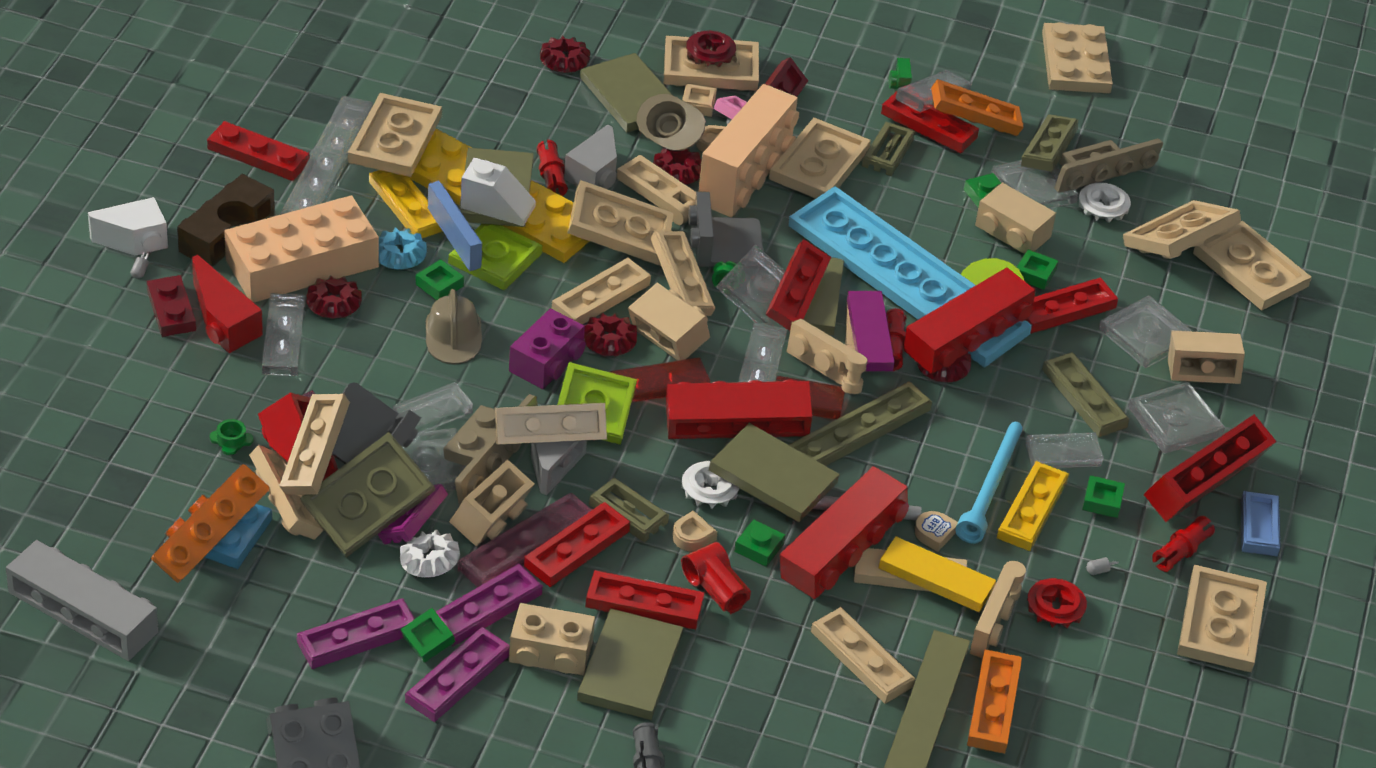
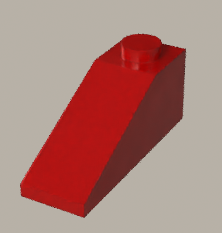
(227, 313)
(282, 423)

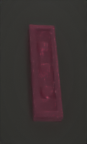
(520, 540)

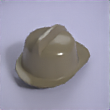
(670, 122)
(453, 329)

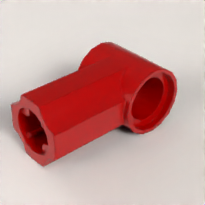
(713, 571)

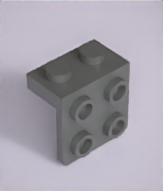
(720, 237)
(369, 421)
(314, 735)

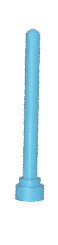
(973, 523)

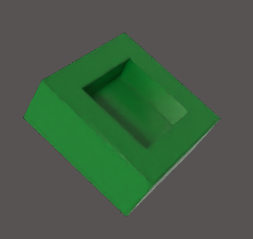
(902, 75)
(980, 186)
(1037, 269)
(439, 279)
(1103, 496)
(759, 543)
(428, 635)

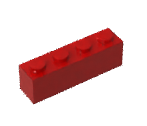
(969, 320)
(727, 408)
(1209, 468)
(844, 532)

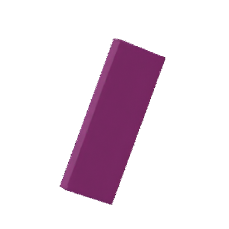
(870, 329)
(489, 602)
(354, 633)
(457, 674)

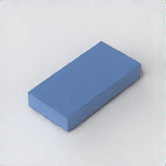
(1260, 523)

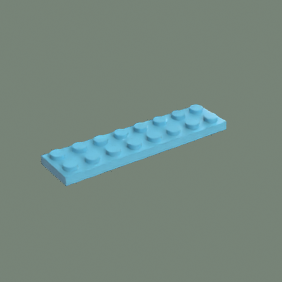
(891, 262)

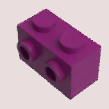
(547, 348)

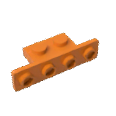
(208, 523)

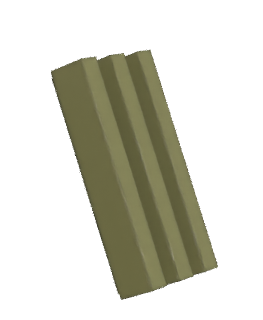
(882, 162)
(639, 524)

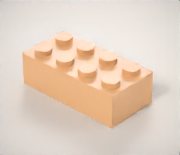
(748, 149)
(301, 246)

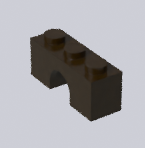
(235, 205)

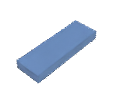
(454, 226)

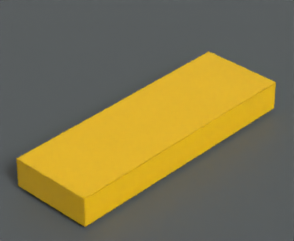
(405, 202)
(1032, 506)
(937, 574)

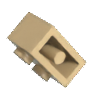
(1015, 218)
(669, 321)
(1206, 357)
(491, 503)
(556, 642)

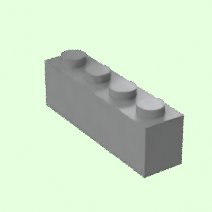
(82, 599)

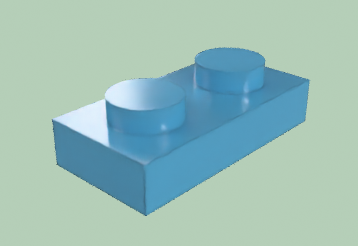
(242, 537)

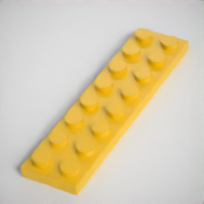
(547, 224)

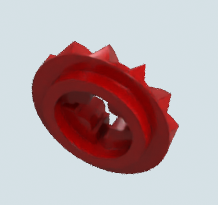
(1071, 599)

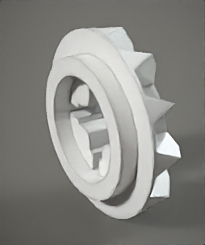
(1115, 199)
(693, 484)
(437, 562)

